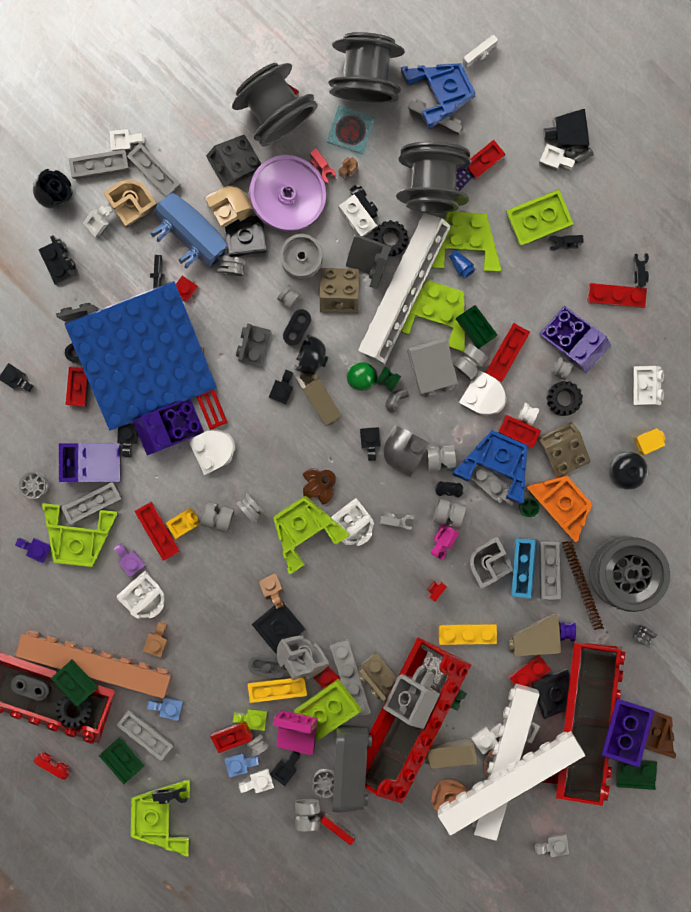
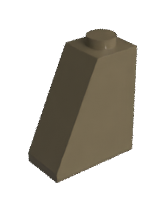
(319, 398)
(537, 638)
(451, 754)

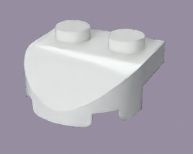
(484, 395)
(212, 449)
(356, 521)
(142, 597)

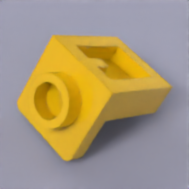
(183, 523)

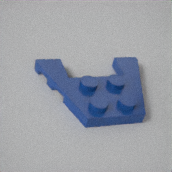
(448, 85)
(501, 456)

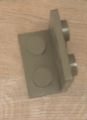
(339, 290)
(565, 449)
(378, 675)

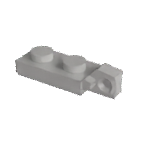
(491, 484)

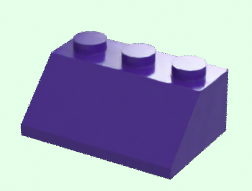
(627, 733)

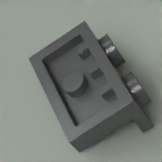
(253, 345)

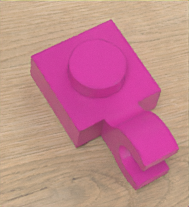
(445, 539)

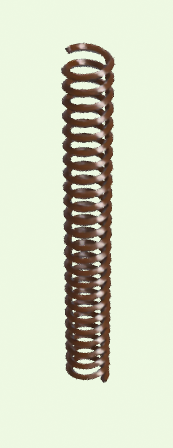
(583, 584)

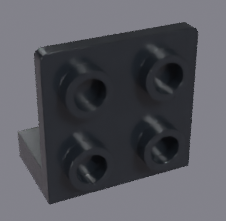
(57, 261)

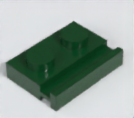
(476, 327)
(74, 683)
(122, 760)
(637, 777)

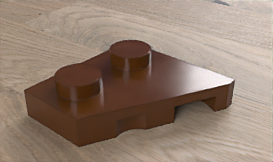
(660, 735)

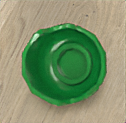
(361, 376)

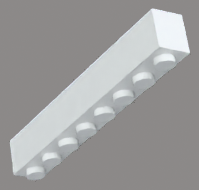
(404, 287)
(508, 750)
(510, 783)

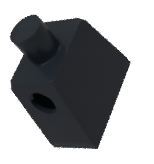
(569, 130)

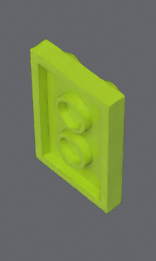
(539, 217)
(331, 707)

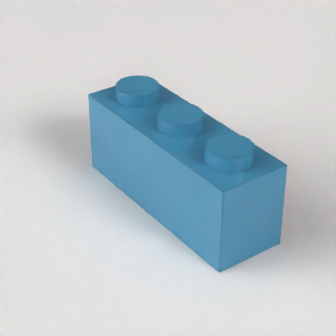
(524, 567)

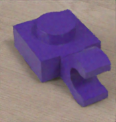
(36, 549)

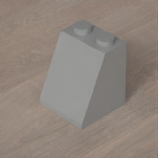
(433, 367)

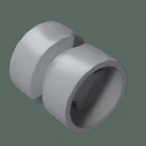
(470, 361)
(441, 458)
(449, 513)
(217, 517)
(307, 815)

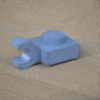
(169, 708)
(239, 764)

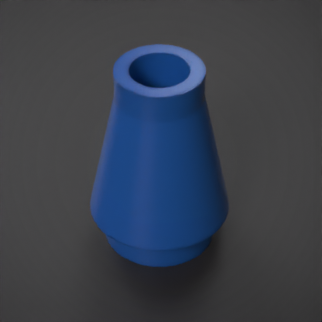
(462, 265)

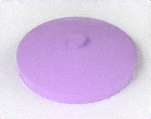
(287, 193)

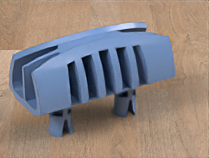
(191, 229)

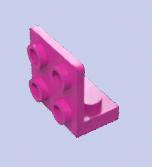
(296, 732)

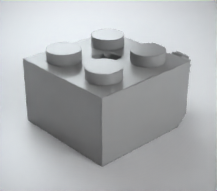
(413, 698)

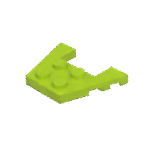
(469, 233)
(439, 305)
(300, 523)
(76, 544)
(152, 820)

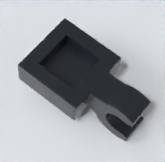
(570, 241)
(641, 276)
(13, 377)
(282, 390)
(127, 436)
(370, 439)
(284, 769)
(165, 795)

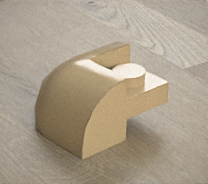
(130, 201)
(229, 205)

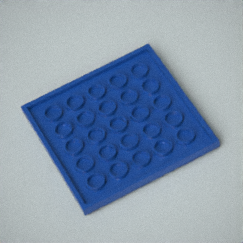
(140, 355)

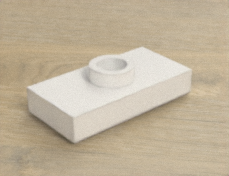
(480, 51)

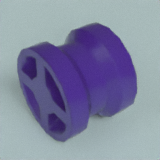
(567, 631)

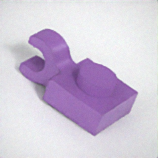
(130, 561)

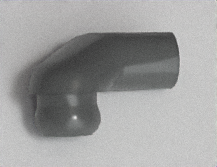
(579, 157)
(393, 399)

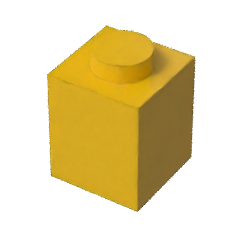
(650, 441)

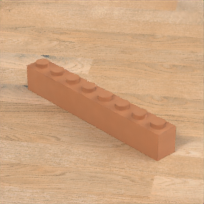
(95, 665)

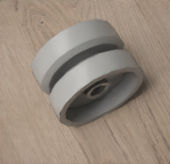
(296, 246)

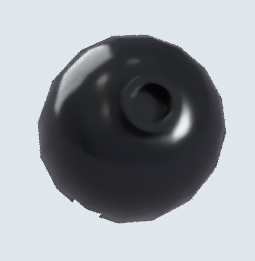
(52, 189)
(311, 356)
(628, 470)

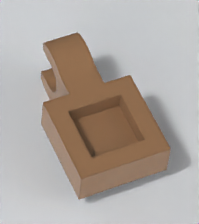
(349, 167)
(271, 589)
(156, 642)

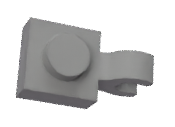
(390, 519)
(556, 846)

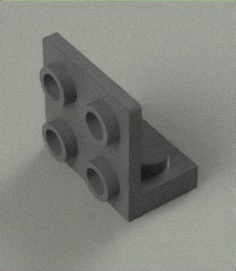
(233, 159)
(368, 257)
(69, 313)

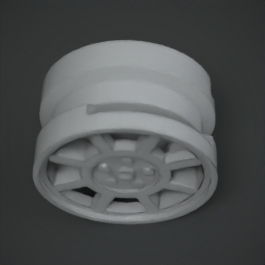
(231, 266)
(33, 485)
(251, 508)
(323, 783)

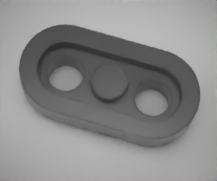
(267, 667)
(30, 685)

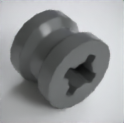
(645, 636)

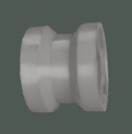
(288, 296)
(562, 368)
(257, 745)

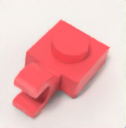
(319, 162)

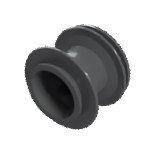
(366, 68)
(273, 103)
(433, 176)
(650, 557)

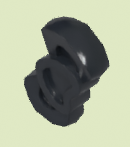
(449, 489)

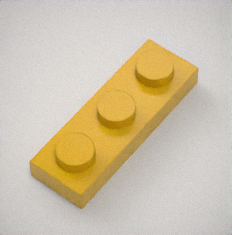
(468, 634)
(276, 689)

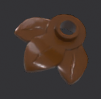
(316, 485)

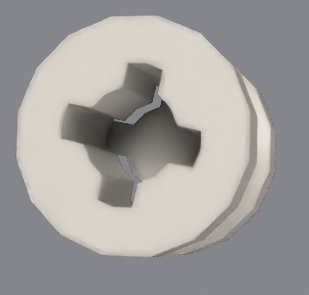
(528, 414)

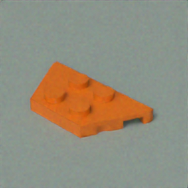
(563, 503)

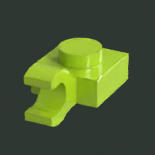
(254, 718)

